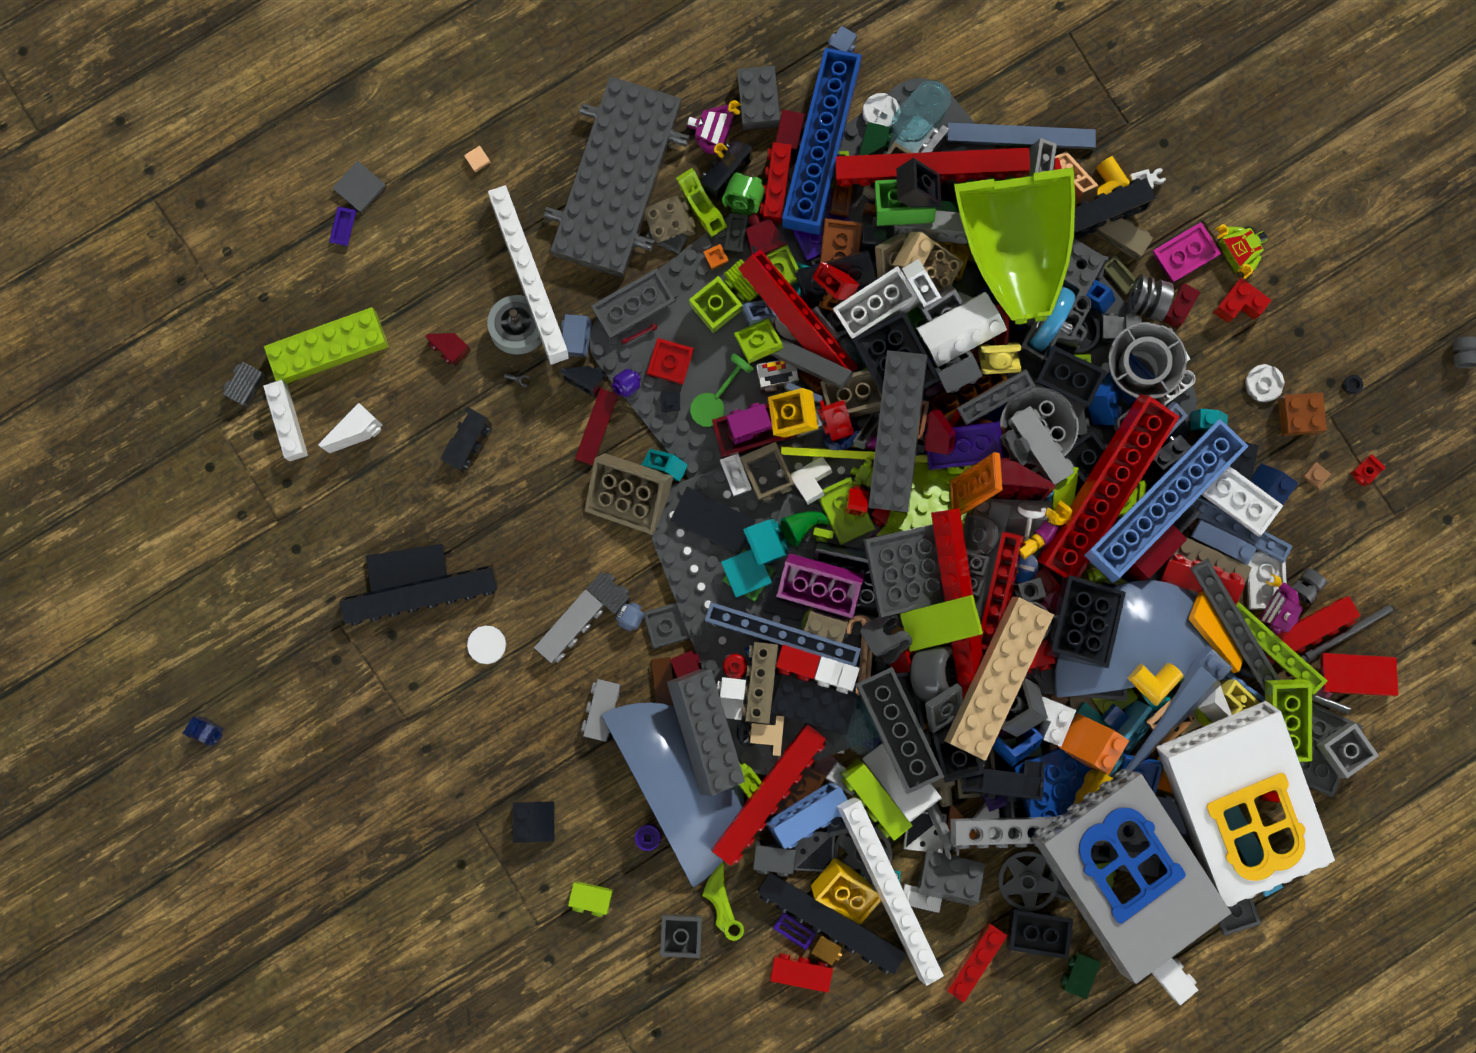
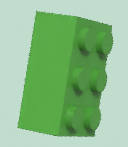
(893, 212)

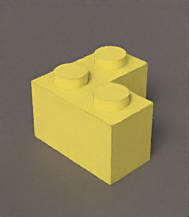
(1237, 696)

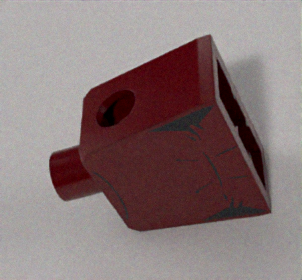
(763, 235)

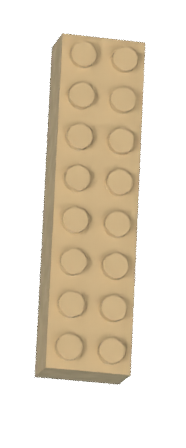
(999, 677)

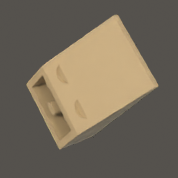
(936, 260)

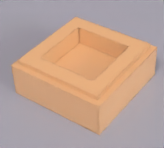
(477, 159)

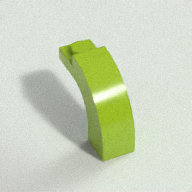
(700, 204)

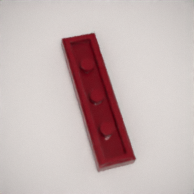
(596, 427)

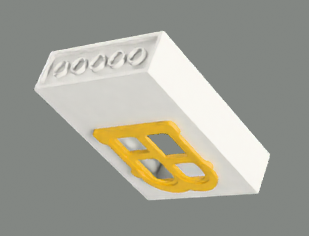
(1232, 766)

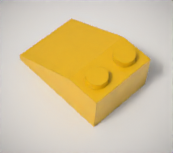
(845, 891)

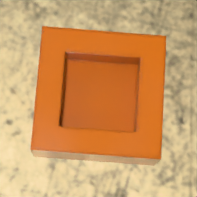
(716, 257)

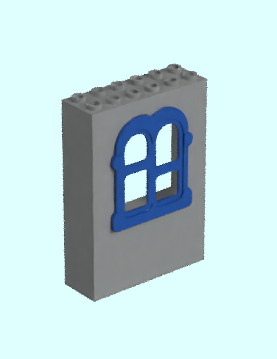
(1163, 914)

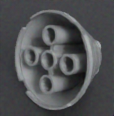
(1055, 413)

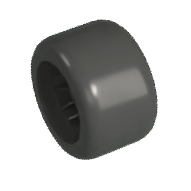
(932, 671)

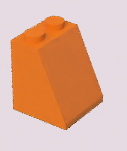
(1093, 744)

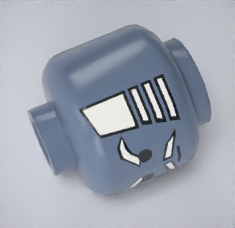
(630, 616)

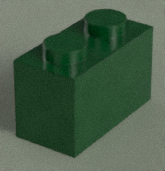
(1080, 974)

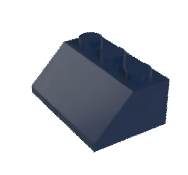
(1274, 482)

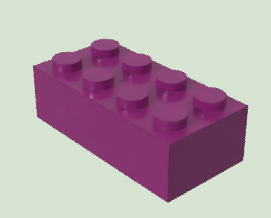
(820, 585)

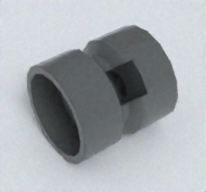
(1465, 352)
(1310, 584)

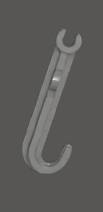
(942, 829)

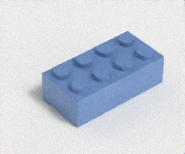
(806, 815)

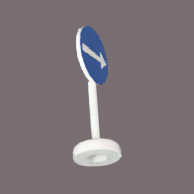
(1029, 567)

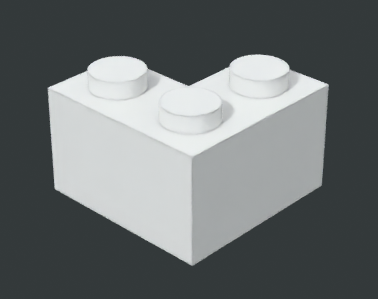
(732, 696)
(1058, 721)

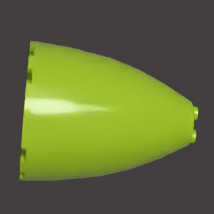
(1021, 238)

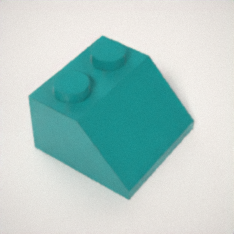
(767, 541)

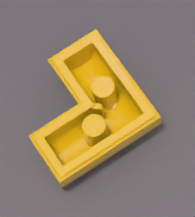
(1112, 176)
(1155, 687)

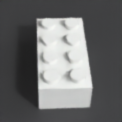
(877, 303)

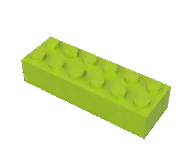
(326, 346)

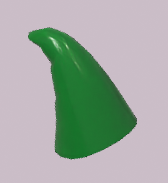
(797, 525)

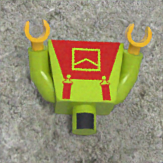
(1241, 247)

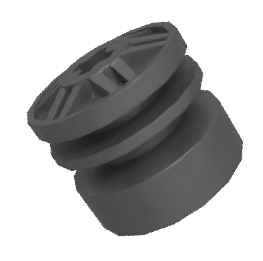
(1150, 297)

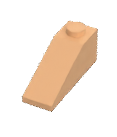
(1085, 186)

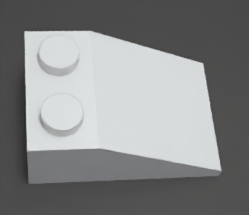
(354, 428)

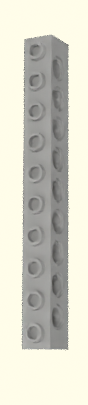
(961, 828)

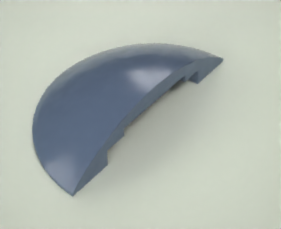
(1150, 633)
(662, 767)

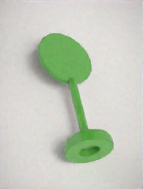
(710, 406)

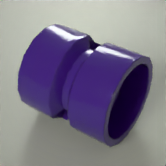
(648, 837)

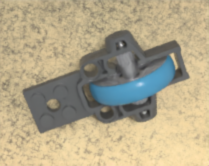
(1056, 329)

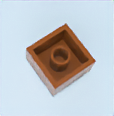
(1302, 414)

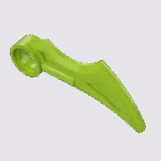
(716, 893)

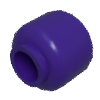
(626, 382)

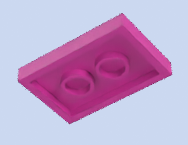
(1186, 252)

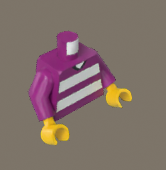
(714, 127)
(1282, 609)

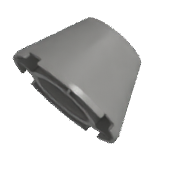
(1162, 346)

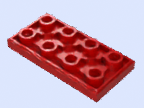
(1359, 674)

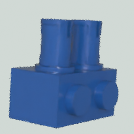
(1104, 406)

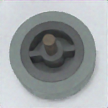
(513, 326)

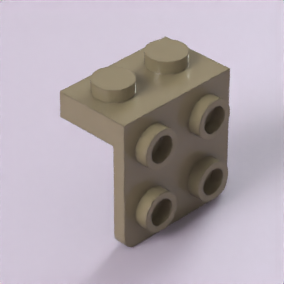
(670, 219)

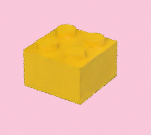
(793, 412)

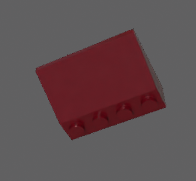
(1022, 483)

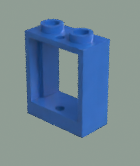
(1032, 742)

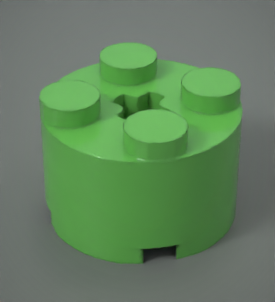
(743, 194)

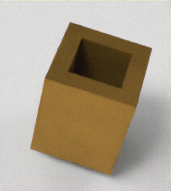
(827, 950)

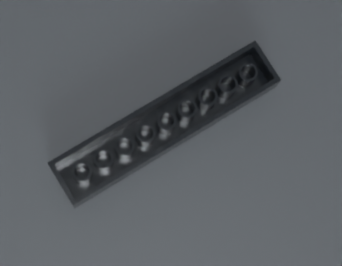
(1089, 216)

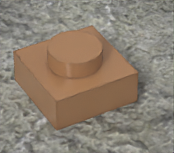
(1316, 475)

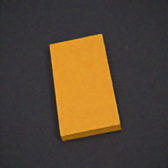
(1213, 630)

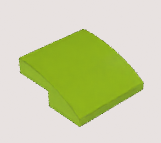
(1066, 489)

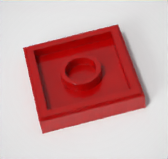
(670, 361)

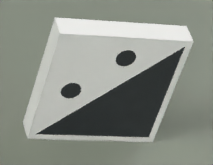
(923, 835)

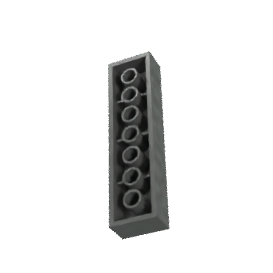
(898, 431)

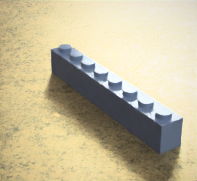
(780, 634)

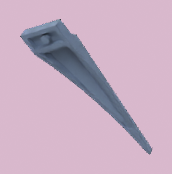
(1196, 687)

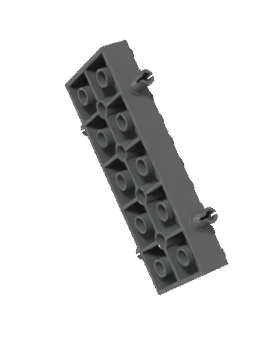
(616, 177)

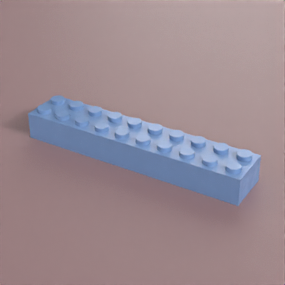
(1166, 501)

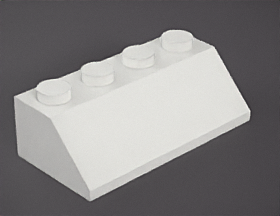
(961, 329)

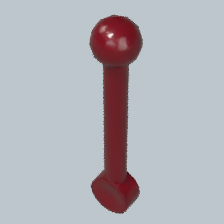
(653, 327)

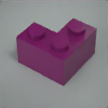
(748, 422)

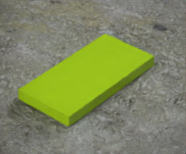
(942, 623)

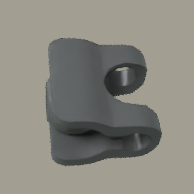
(882, 642)

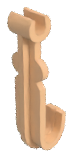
(866, 653)

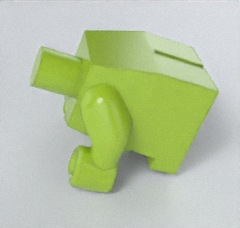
(864, 474)

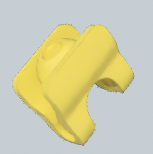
(999, 358)

